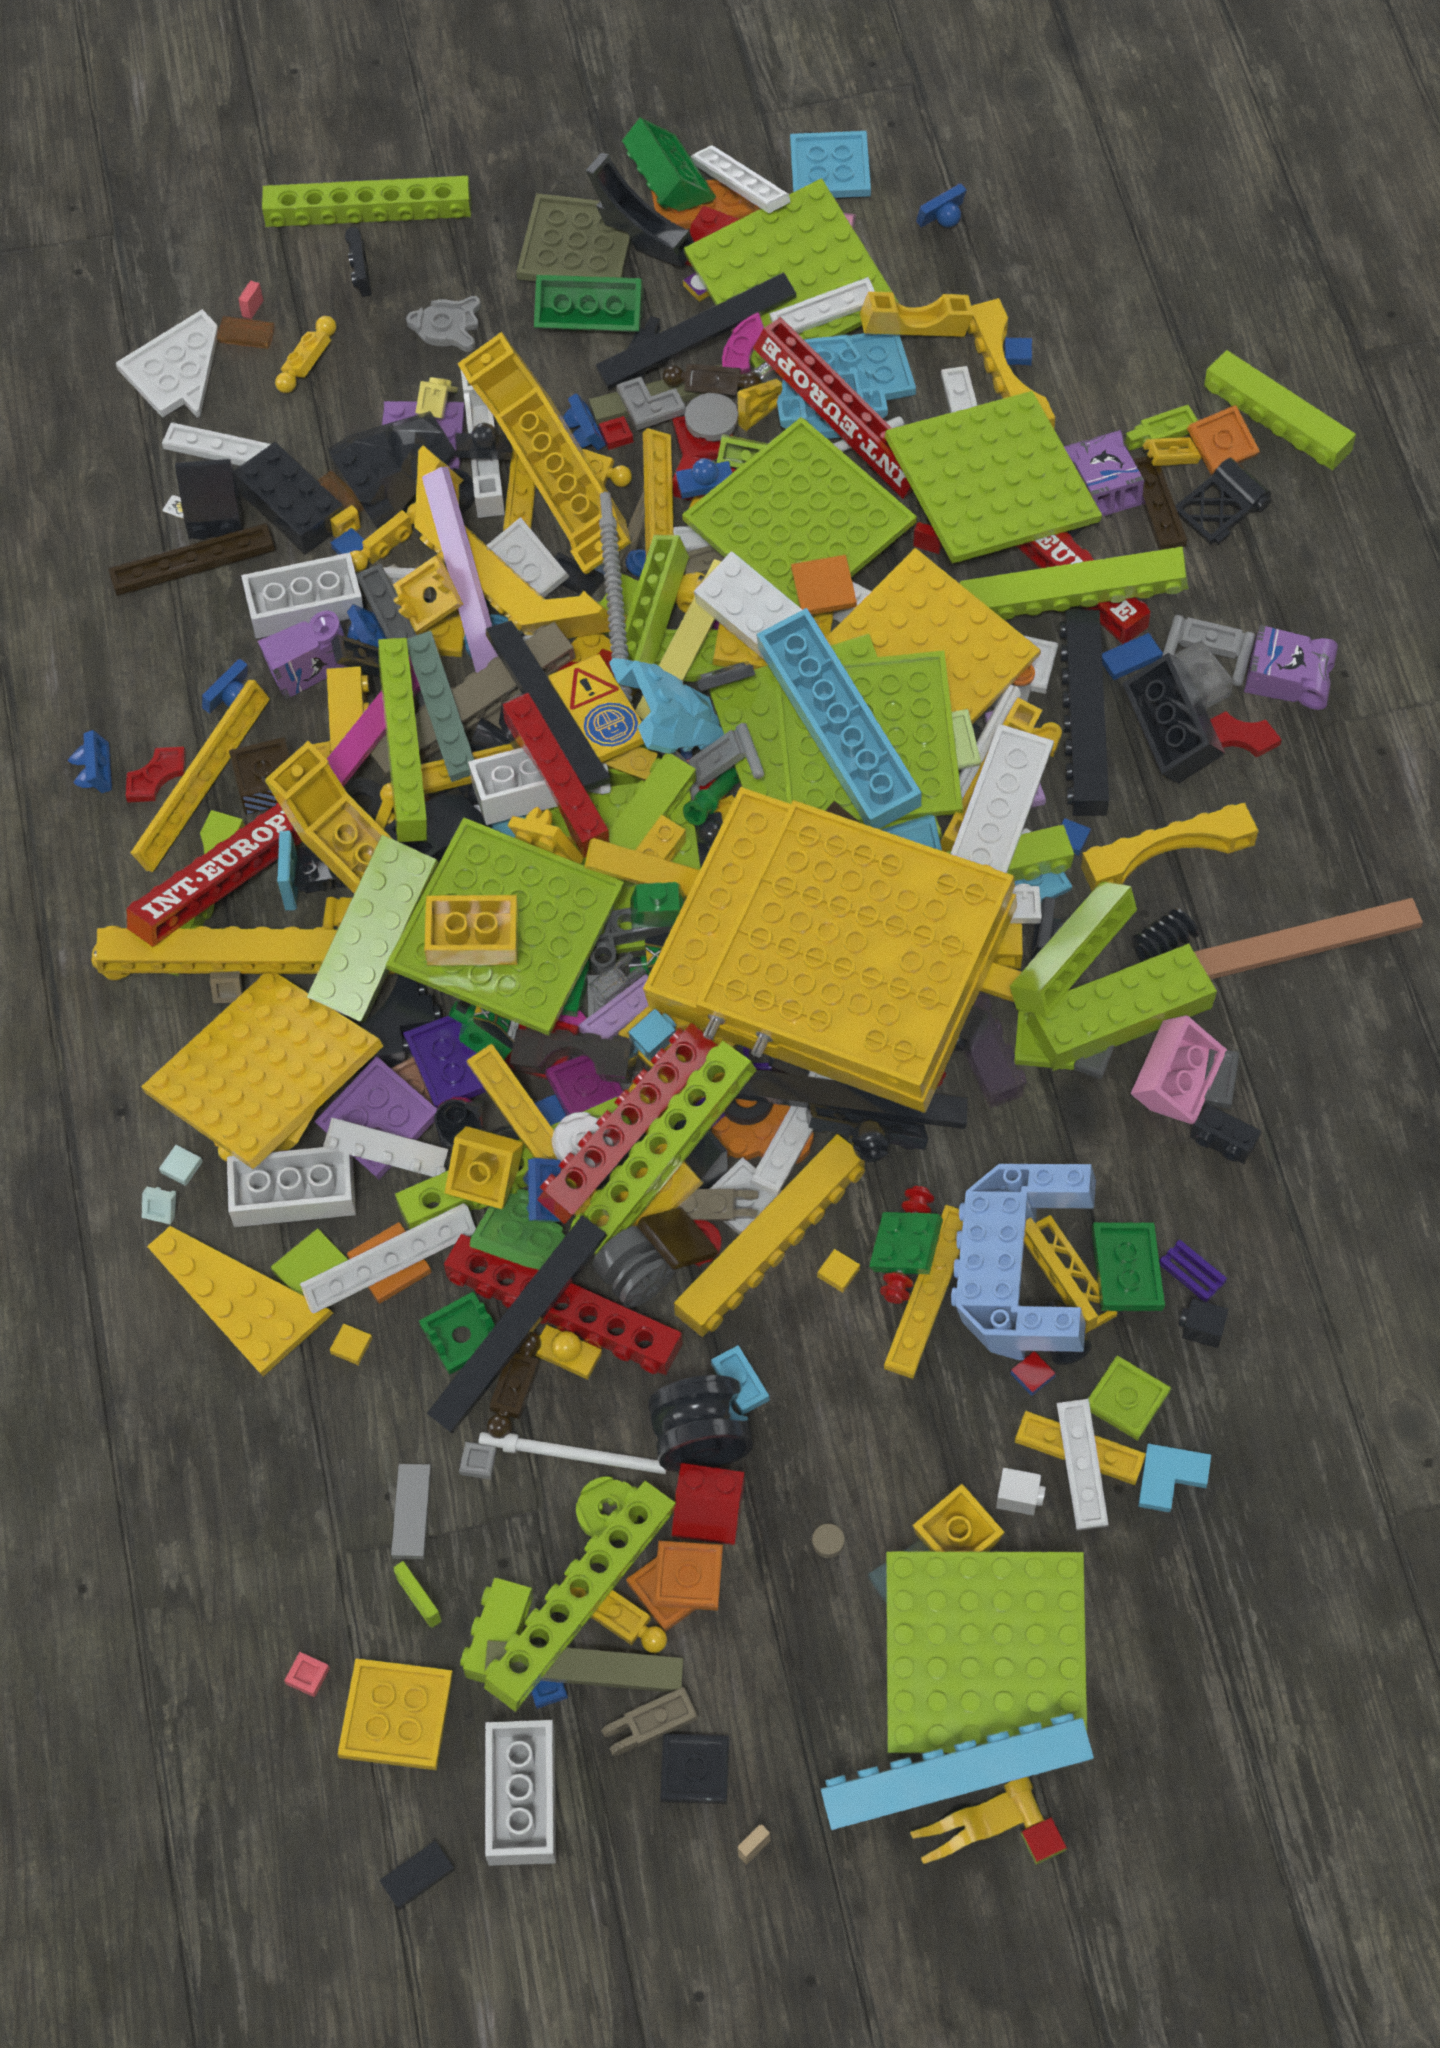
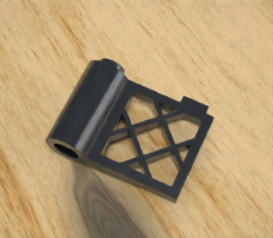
(1238, 487)

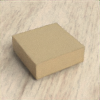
(753, 1844)

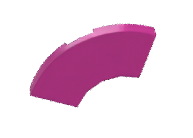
(741, 342)

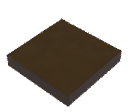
(677, 1238)

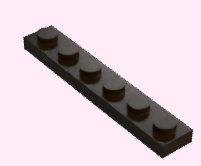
(191, 559)

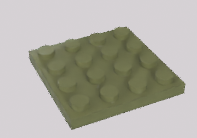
(571, 240)

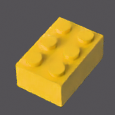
(471, 930)

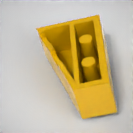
(346, 700)

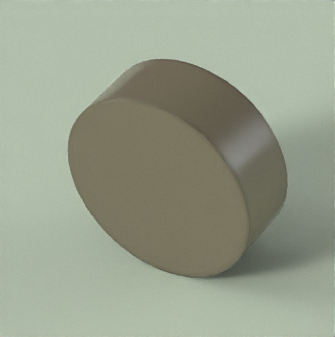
(828, 1540)

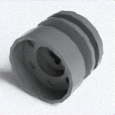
(632, 1267)

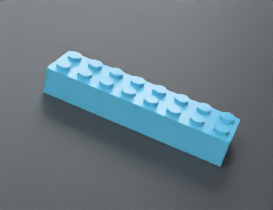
(839, 720)
(957, 1772)

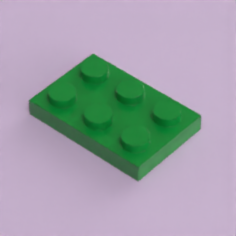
(1127, 1267)

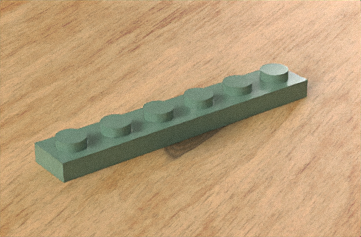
(440, 705)

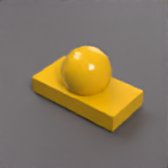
(568, 1352)

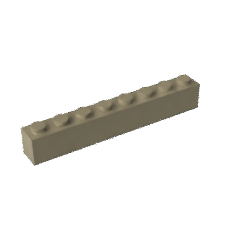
(485, 692)

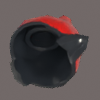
(455, 1115)

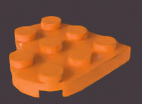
(754, 1139)

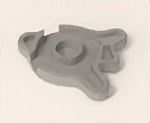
(447, 322)

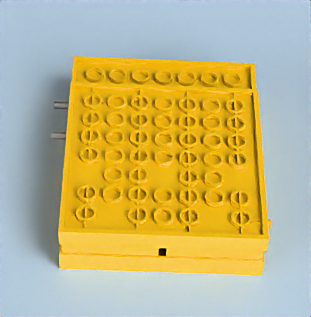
(833, 946)

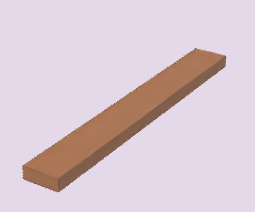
(1310, 938)

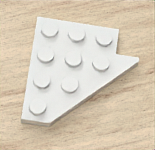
(174, 365)

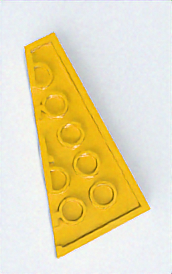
(250, 1308)

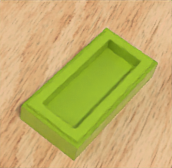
(417, 1594)

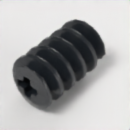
(1163, 934)

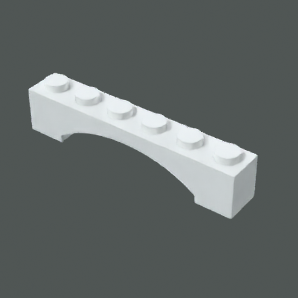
(485, 471)

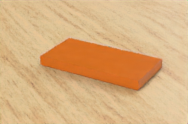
(726, 201)

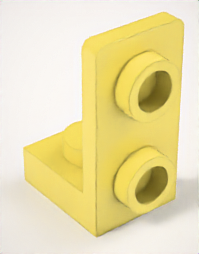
(434, 396)

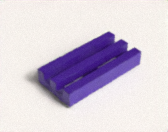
(1198, 1261)

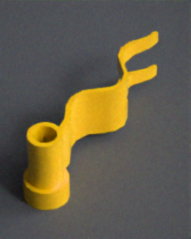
(985, 1819)

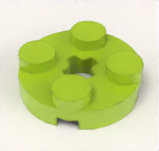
(591, 1500)

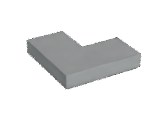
(648, 409)

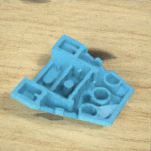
(846, 361)
(678, 712)

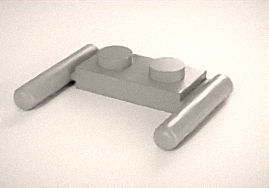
(1218, 638)
(723, 755)

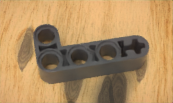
(616, 936)

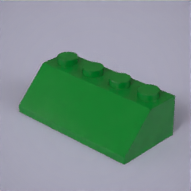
(666, 167)
(588, 303)

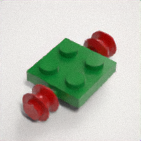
(906, 1244)

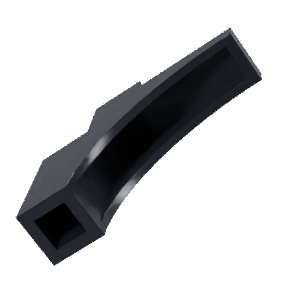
(628, 212)
(403, 1011)

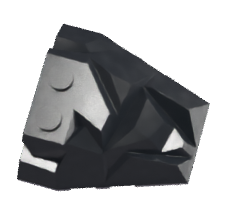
(384, 462)

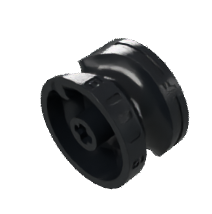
(698, 1423)

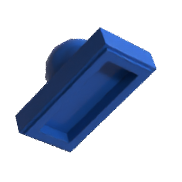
(943, 208)
(702, 477)
(226, 687)

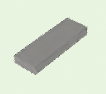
(411, 1511)

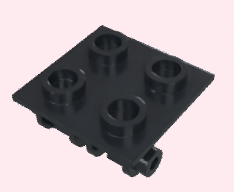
(313, 873)

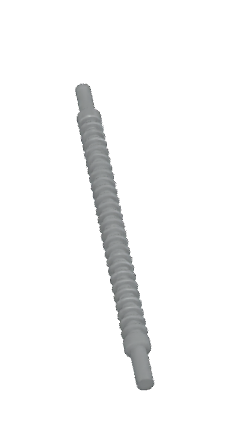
(613, 583)

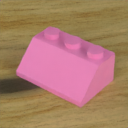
(1175, 1070)

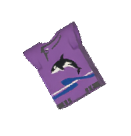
(1108, 472)
(302, 653)
(1291, 667)

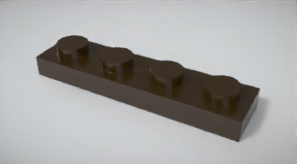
(1160, 506)

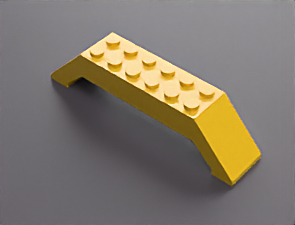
(544, 447)
(500, 583)
(325, 814)

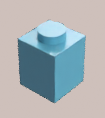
(652, 1033)

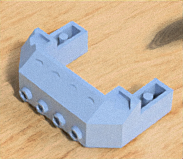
(993, 1257)

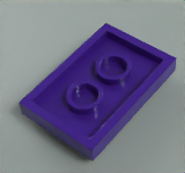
(443, 1060)

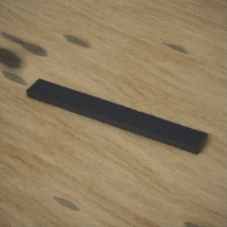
(695, 331)
(532, 680)
(801, 1090)
(517, 1324)

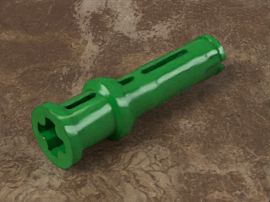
(707, 800)

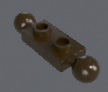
(710, 379)
(514, 1388)

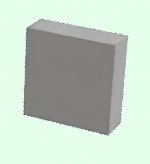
(478, 1460)

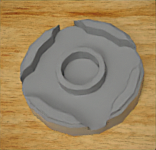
(711, 416)

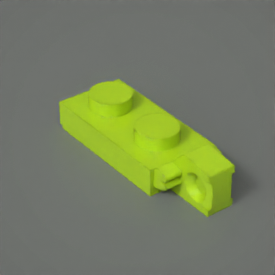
(1164, 425)

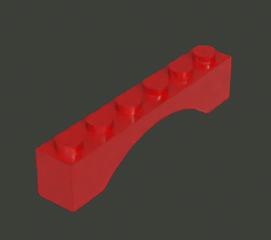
(565, 787)

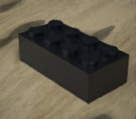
(288, 497)
(1173, 718)

